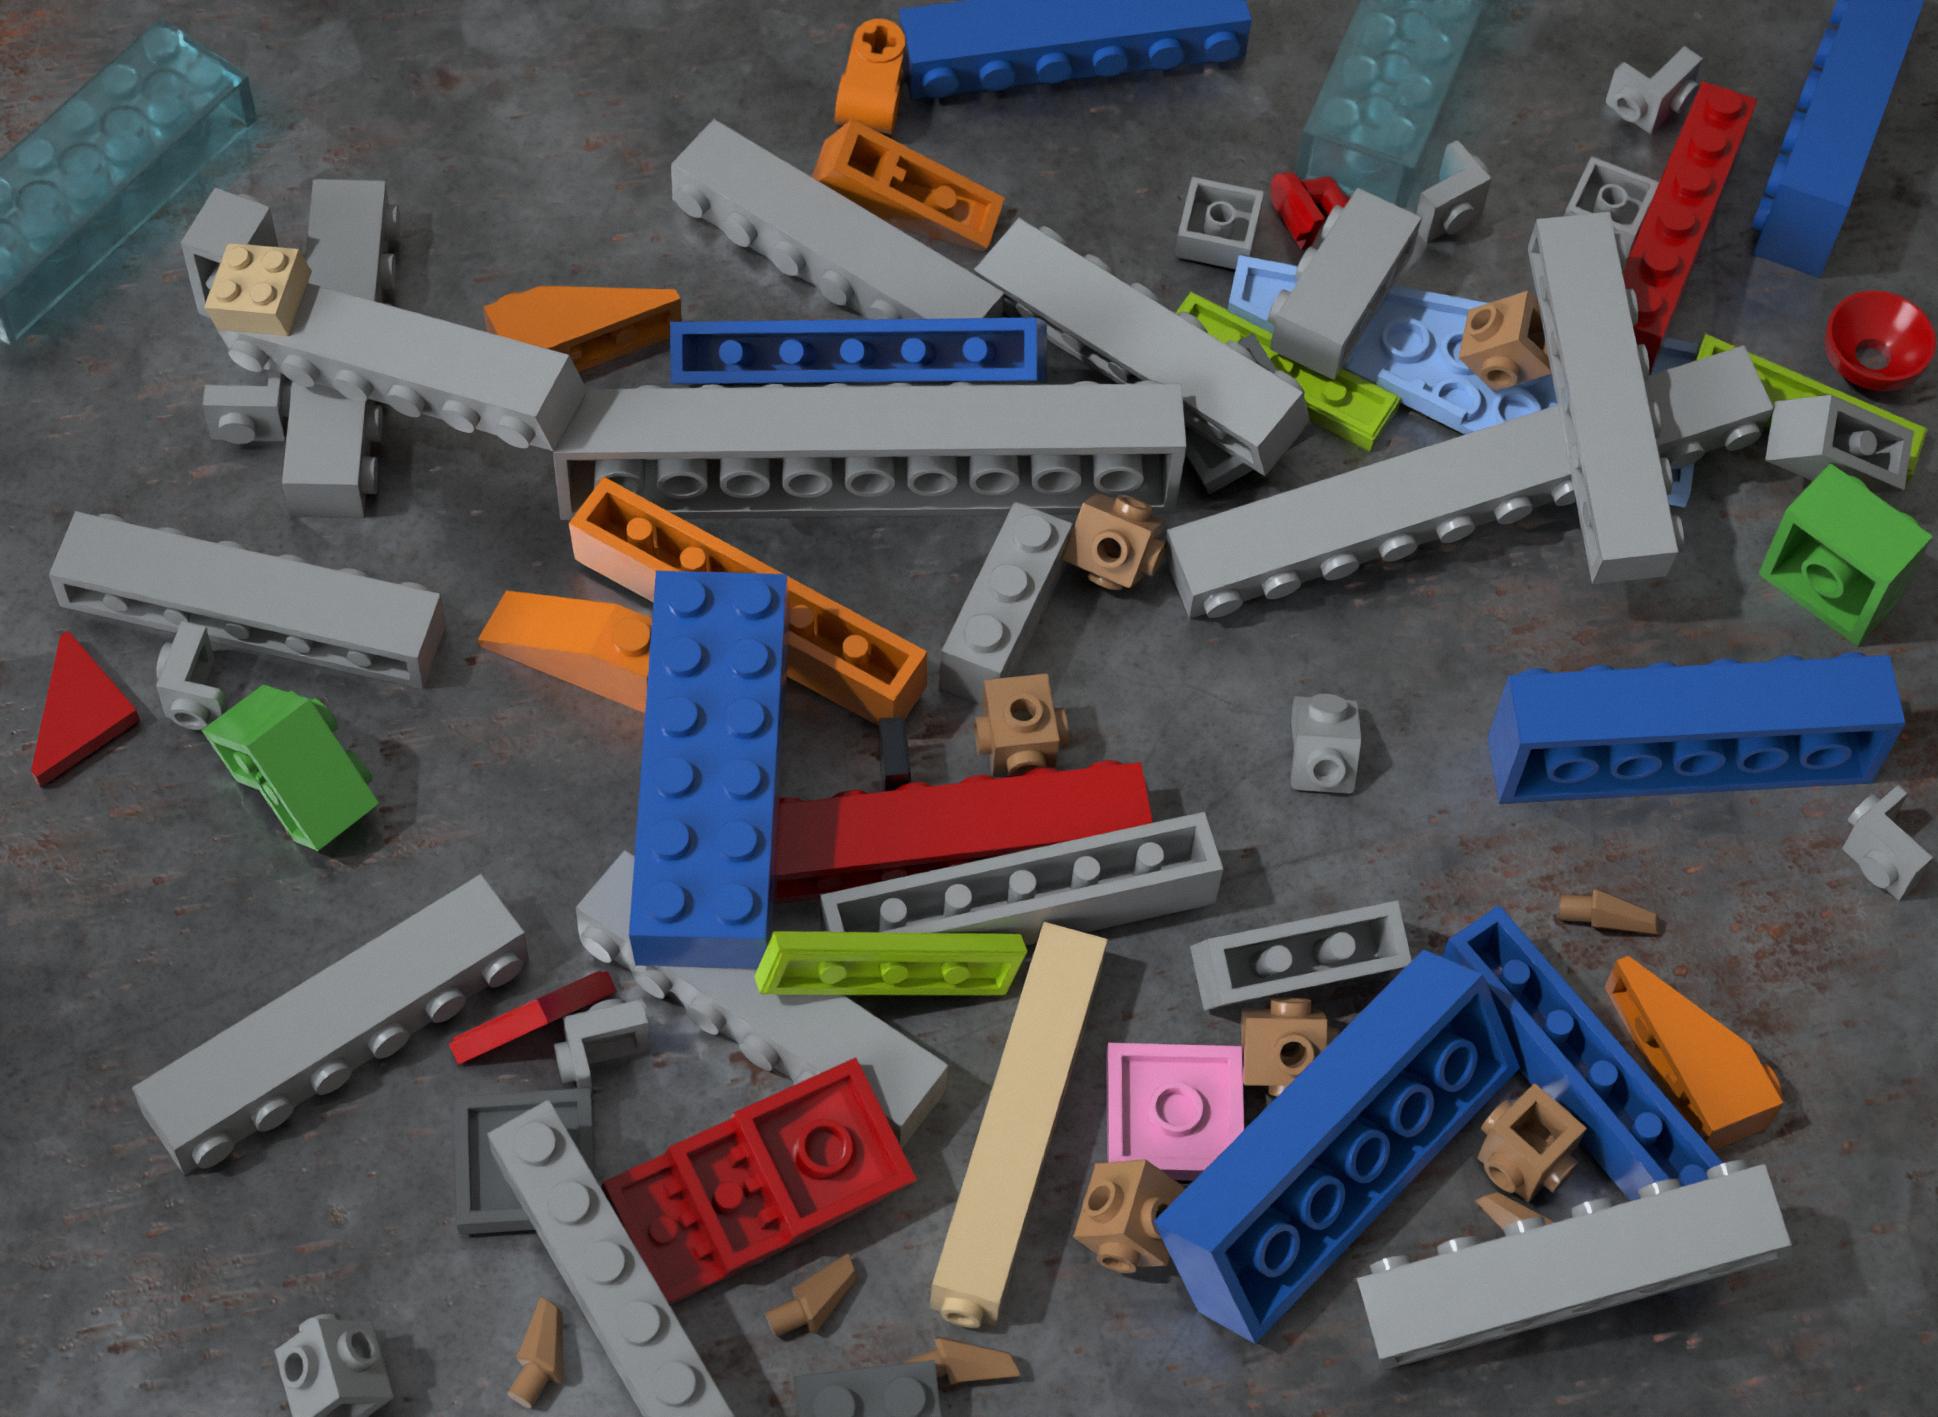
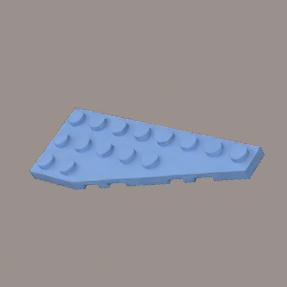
(1416, 351)

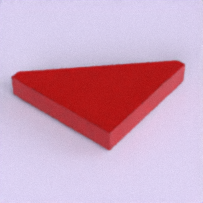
(79, 712)
(532, 1016)

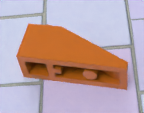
(907, 187)
(586, 321)
(576, 641)
(1695, 1058)

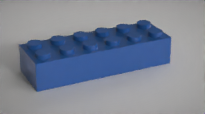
(1835, 134)
(1694, 728)
(710, 770)
(1338, 1145)

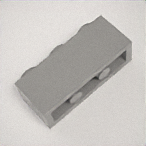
(1343, 282)
(1005, 602)
(1300, 955)

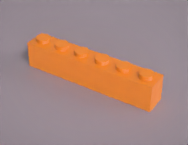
(827, 643)

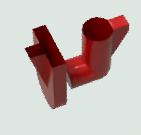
(1297, 204)

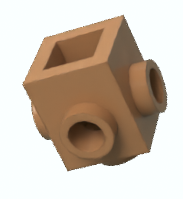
(1505, 342)
(1116, 541)
(1019, 725)
(1269, 1029)
(1530, 1144)
(1121, 1213)

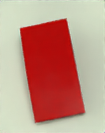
(760, 1181)

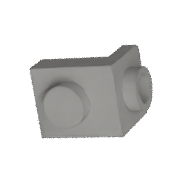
(1653, 100)
(1457, 198)
(248, 412)
(182, 679)
(1325, 743)
(1882, 848)
(601, 1034)

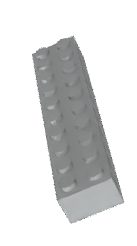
(876, 448)

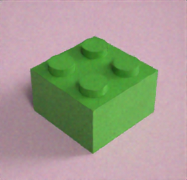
(1844, 554)

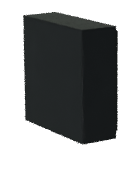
(893, 753)

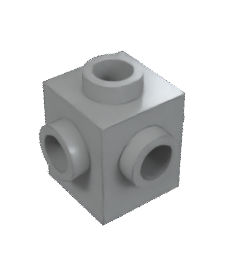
(334, 1369)

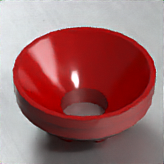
(1885, 324)

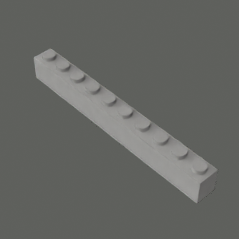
(1441, 491)

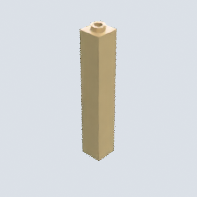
(1017, 1127)

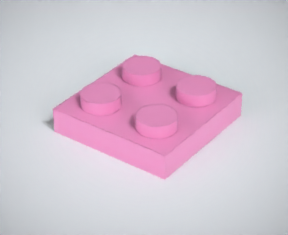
(1173, 1104)

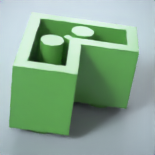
(295, 761)

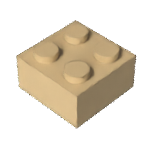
(258, 289)

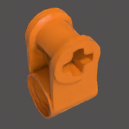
(873, 77)

